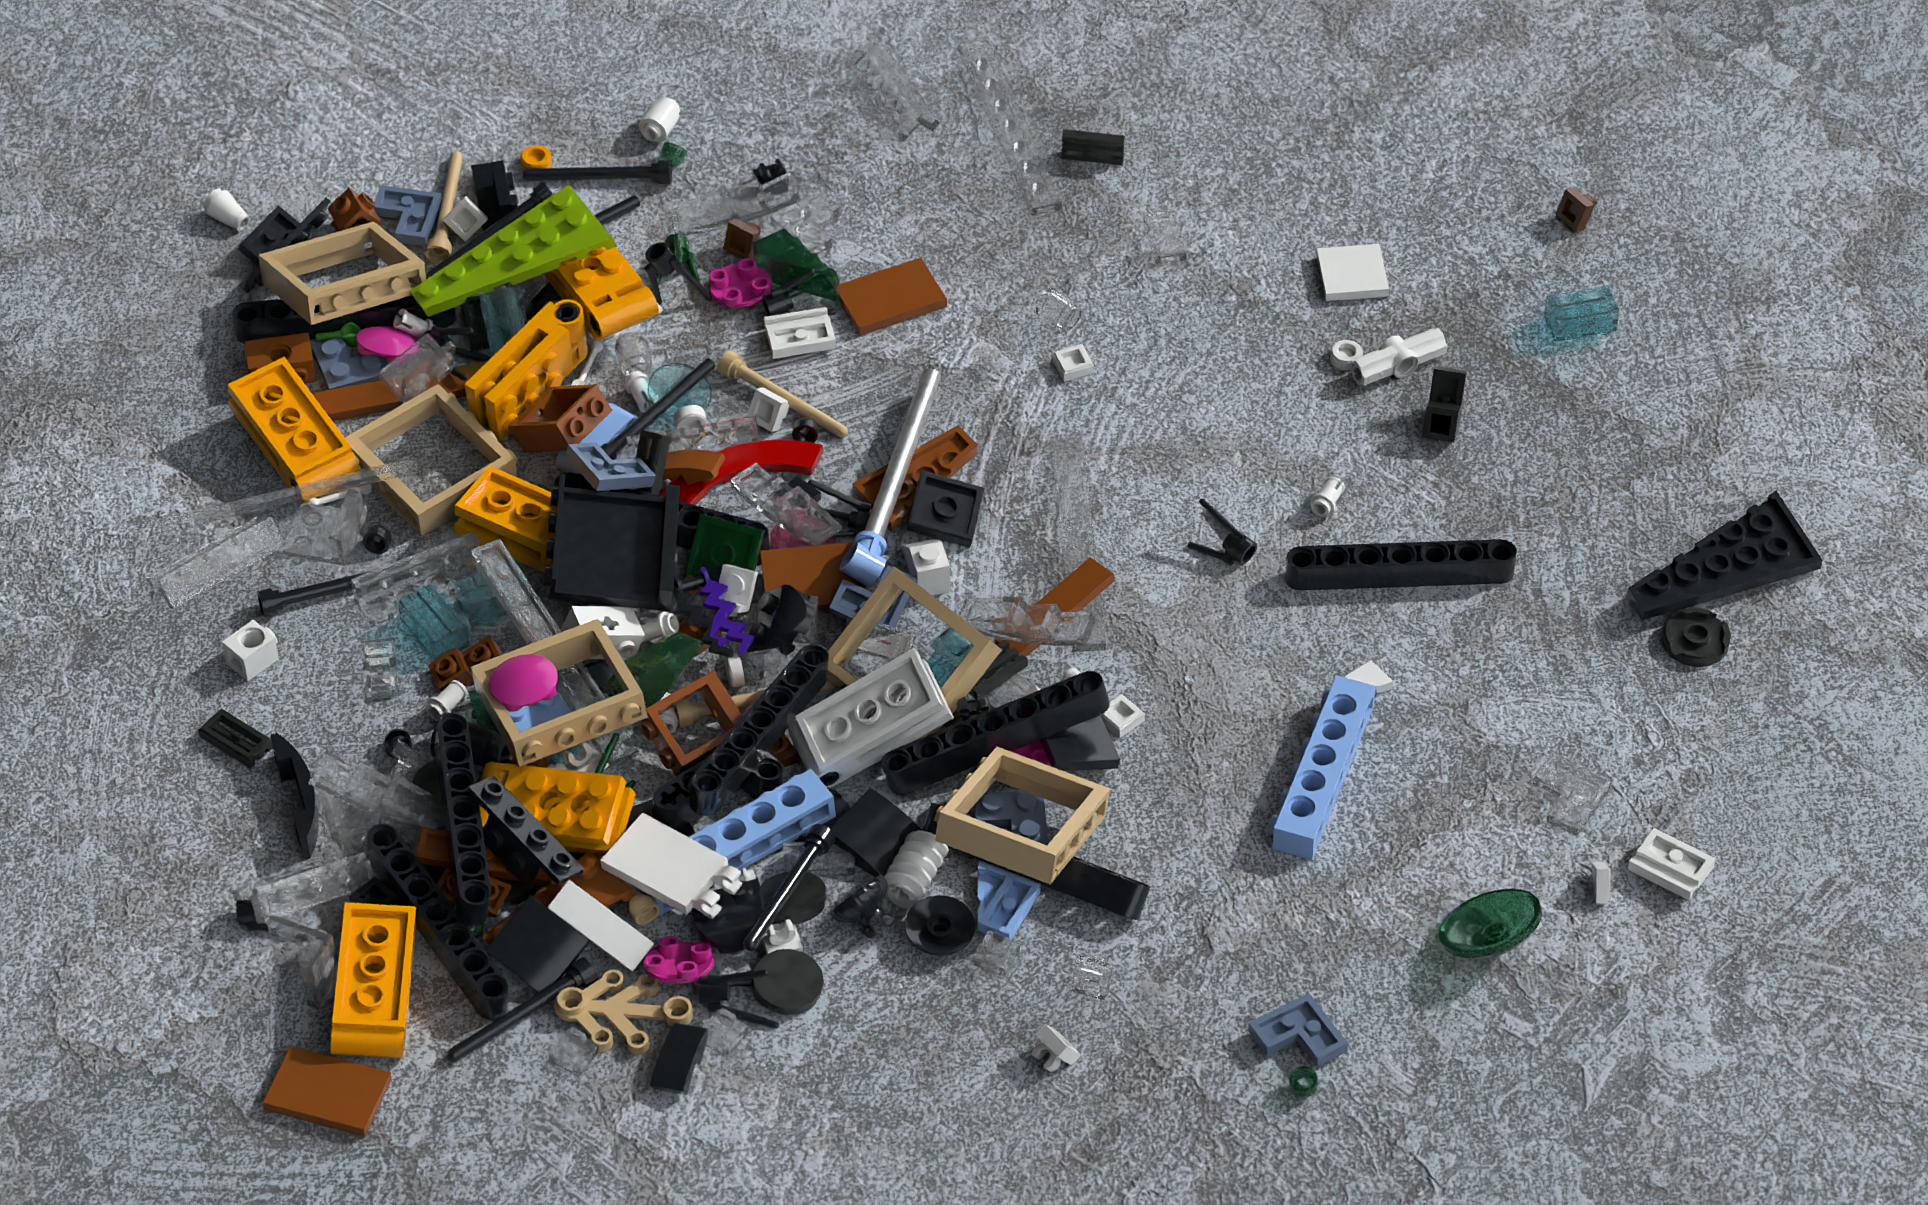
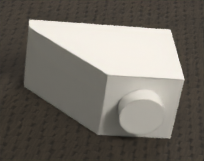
(928, 564)

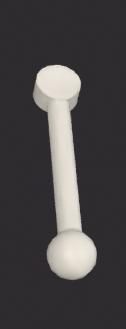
(596, 347)
(366, 489)

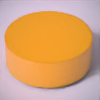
(536, 157)

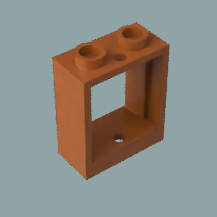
(564, 418)
(718, 702)

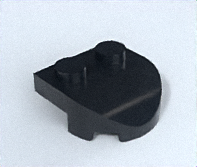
(780, 619)
(734, 920)

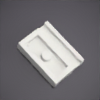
(799, 332)
(1671, 864)

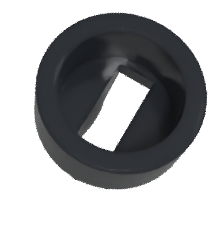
(811, 432)
(375, 546)
(391, 738)

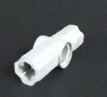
(1398, 356)

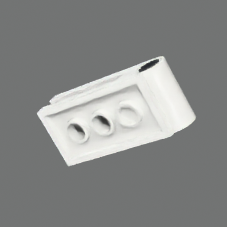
(869, 719)

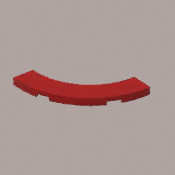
(768, 454)

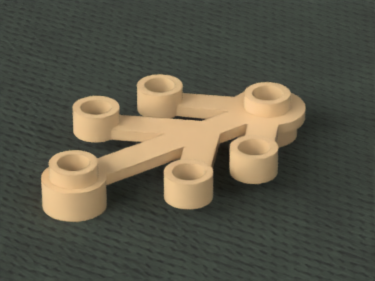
(619, 1008)

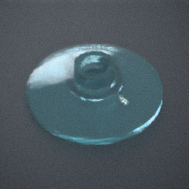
(667, 377)

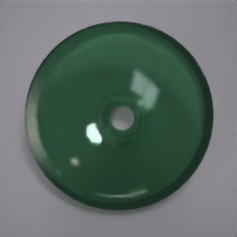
(1490, 924)

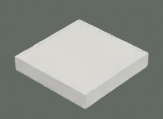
(1352, 272)

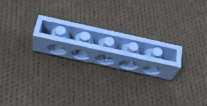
(1323, 767)
(746, 840)

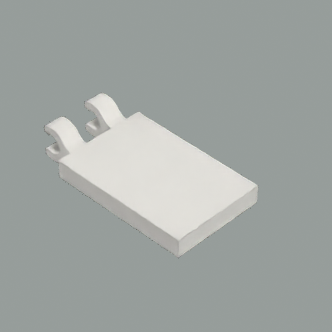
(671, 867)

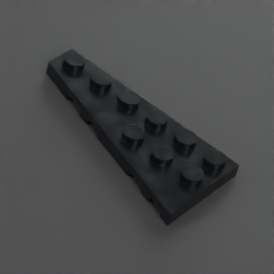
(1736, 557)

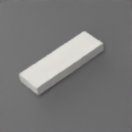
(601, 926)

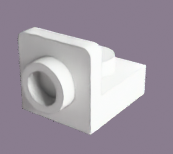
(740, 587)

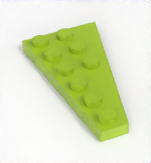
(520, 251)

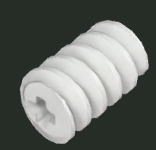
(914, 868)

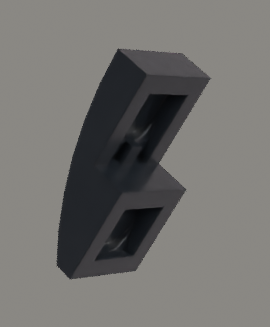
(678, 1057)

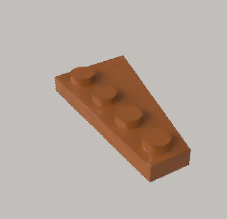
(940, 456)
(595, 881)

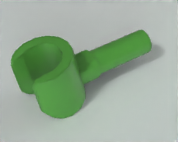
(347, 332)

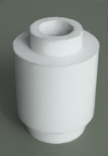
(659, 119)

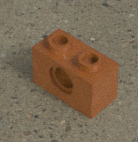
(294, 348)

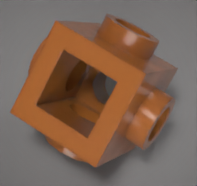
(352, 210)

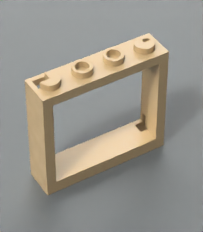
(346, 295)
(440, 508)
(964, 676)
(575, 727)
(1011, 849)

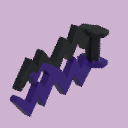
(719, 622)

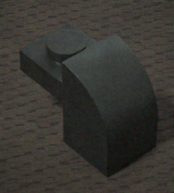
(1444, 404)

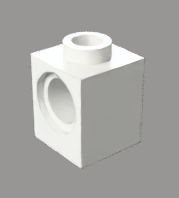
(250, 650)

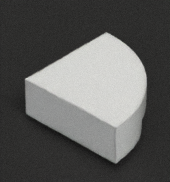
(1372, 675)
(1601, 882)

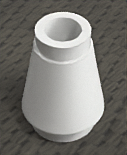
(225, 209)

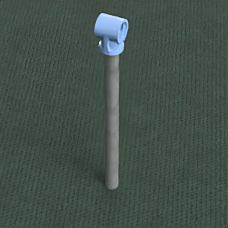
(864, 557)

